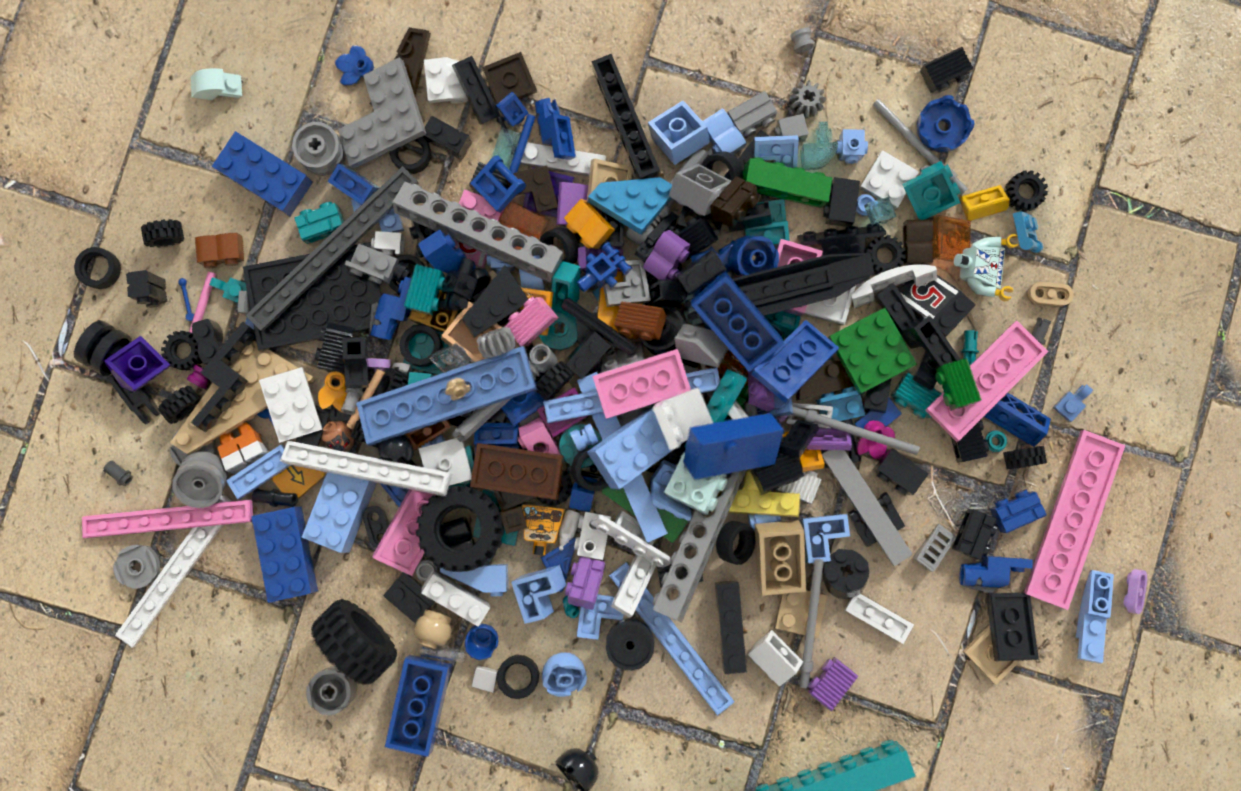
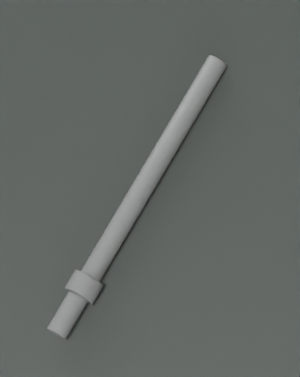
(894, 120)
(812, 416)
(807, 665)

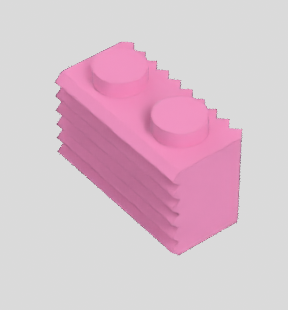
(531, 321)

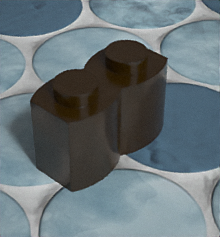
(918, 242)

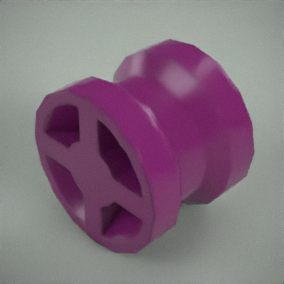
(197, 378)

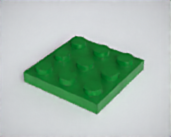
(872, 351)

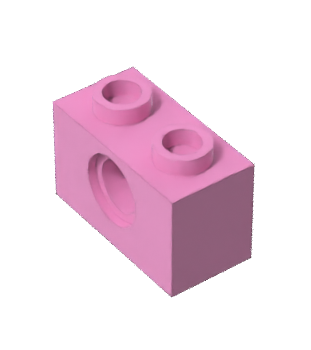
(537, 432)

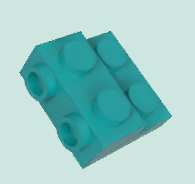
(932, 191)

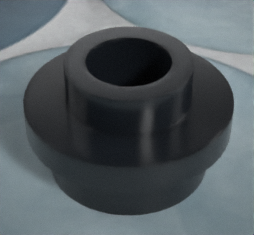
(402, 271)

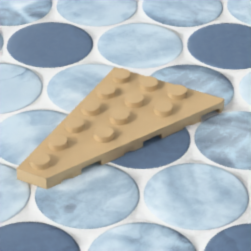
(253, 367)

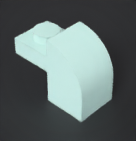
(213, 82)

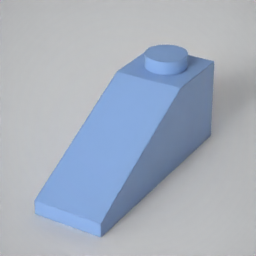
(488, 578)

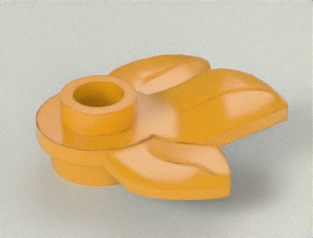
(333, 394)

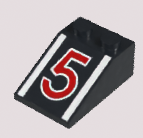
(939, 300)

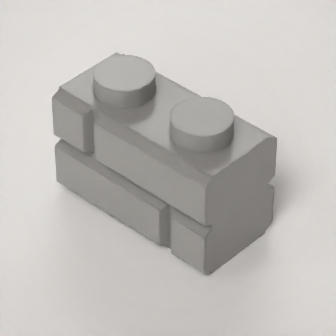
(753, 114)

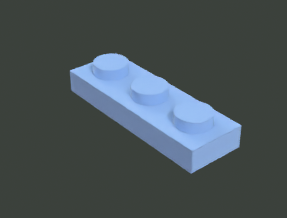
(258, 473)

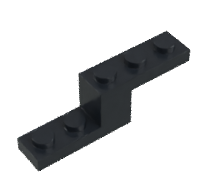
(914, 330)
(227, 379)

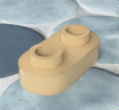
(1049, 294)

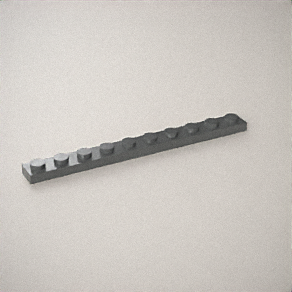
(328, 252)

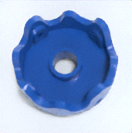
(951, 112)

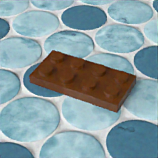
(517, 471)

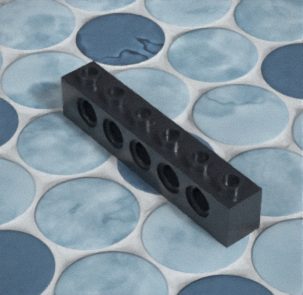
(625, 118)

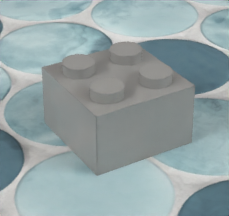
(697, 188)

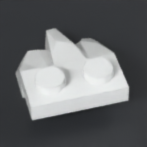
(442, 81)

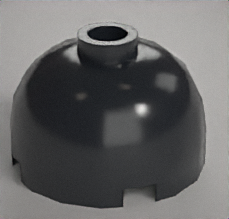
(579, 767)

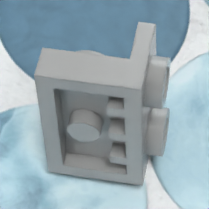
(372, 263)

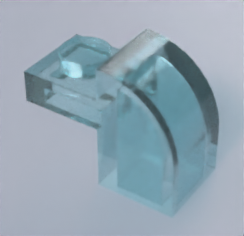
(819, 154)

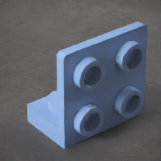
(658, 485)

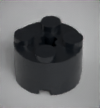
(846, 561)

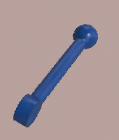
(182, 282)

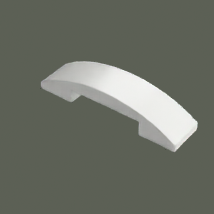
(919, 273)

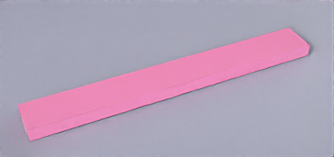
(166, 519)

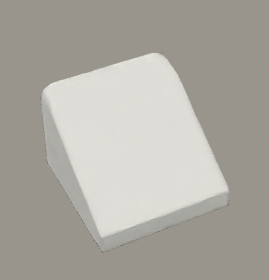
(485, 678)

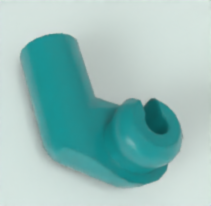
(570, 610)

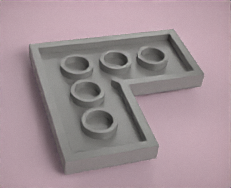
(394, 118)

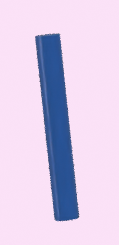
(522, 143)

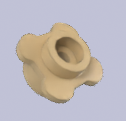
(457, 388)

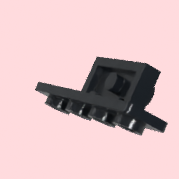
(842, 241)

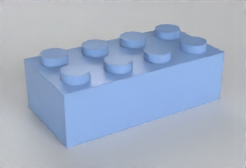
(630, 449)
(338, 512)

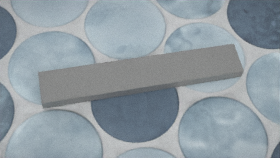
(867, 506)

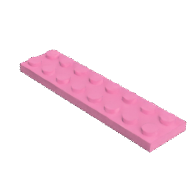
(1074, 519)

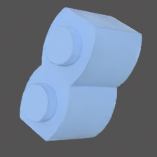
(724, 133)

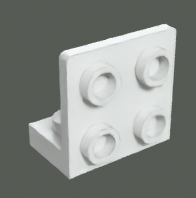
(681, 413)

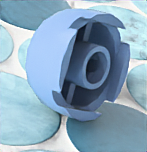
(563, 674)

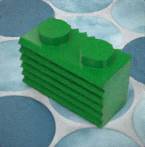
(958, 384)

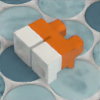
(241, 451)

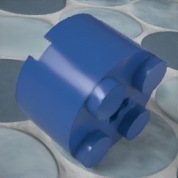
(747, 246)

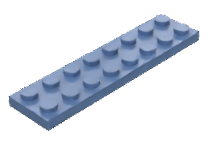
(427, 403)

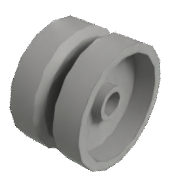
(318, 148)
(200, 480)

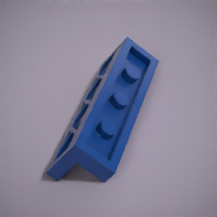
(1019, 424)

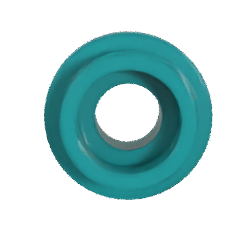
(1002, 441)

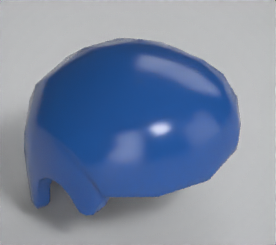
(481, 641)

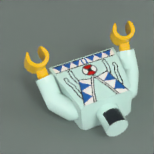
(983, 266)

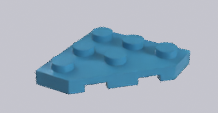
(632, 201)

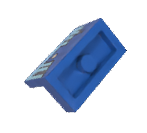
(352, 183)

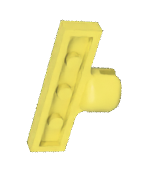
(771, 503)

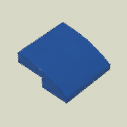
(498, 435)

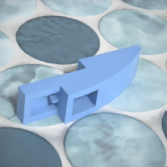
(1092, 617)

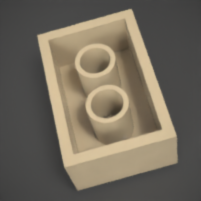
(780, 557)

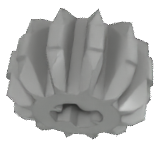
(809, 92)
(496, 342)

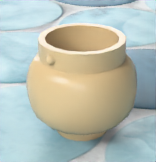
(433, 629)

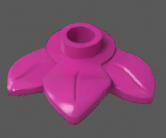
(874, 448)

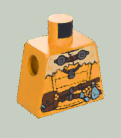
(542, 526)

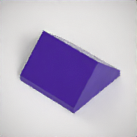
(136, 364)

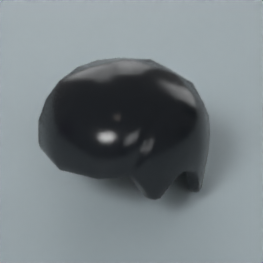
(396, 448)

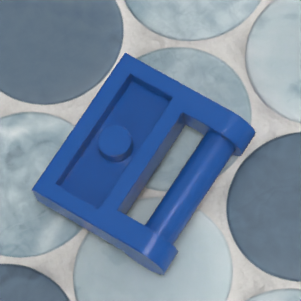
(493, 189)

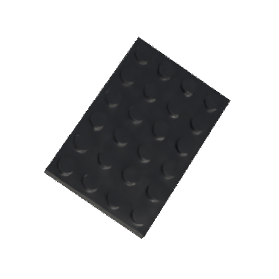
(333, 298)

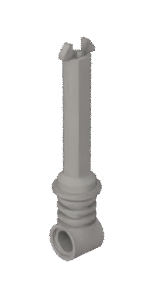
(696, 158)
(483, 414)

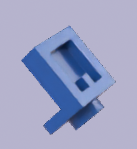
(512, 109)

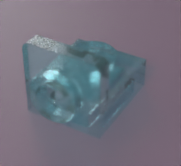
(880, 211)

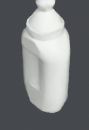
(568, 527)

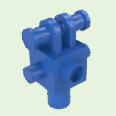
(601, 269)

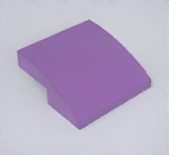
(568, 197)

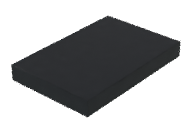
(1012, 627)

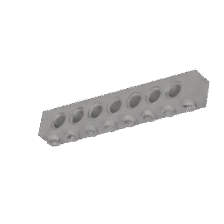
(412, 194)
(686, 587)

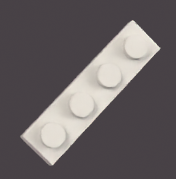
(542, 155)

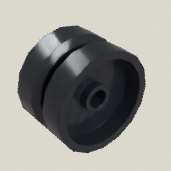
(672, 326)
(99, 343)
(616, 644)

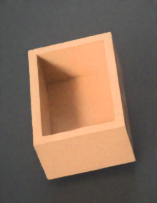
(459, 334)

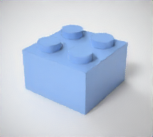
(679, 132)

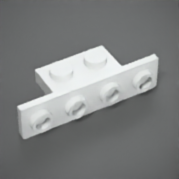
(628, 532)

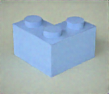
(818, 531)
(533, 592)

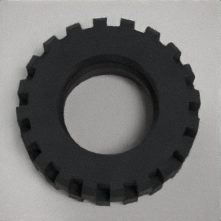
(430, 527)
(353, 642)

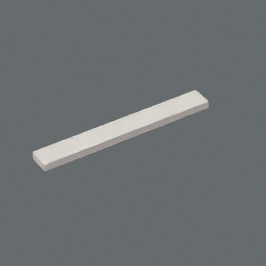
(366, 468)
(168, 582)

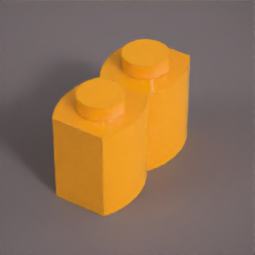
(588, 224)

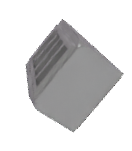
(931, 566)

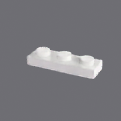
(633, 586)
(879, 617)

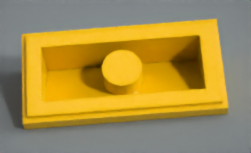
(984, 203)

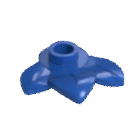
(352, 64)

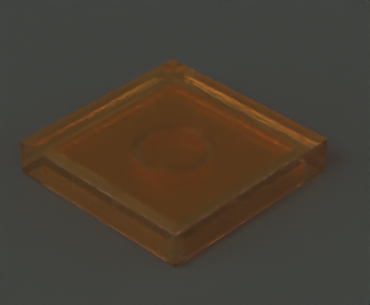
(950, 237)

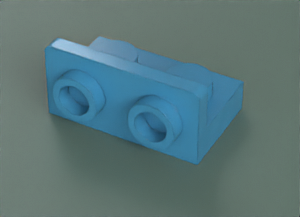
(845, 405)

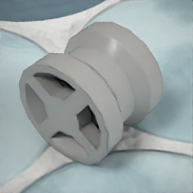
(802, 40)

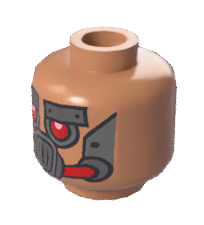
(337, 436)

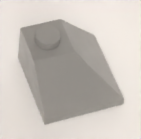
(700, 345)

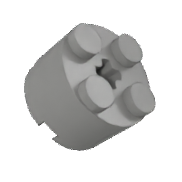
(326, 701)

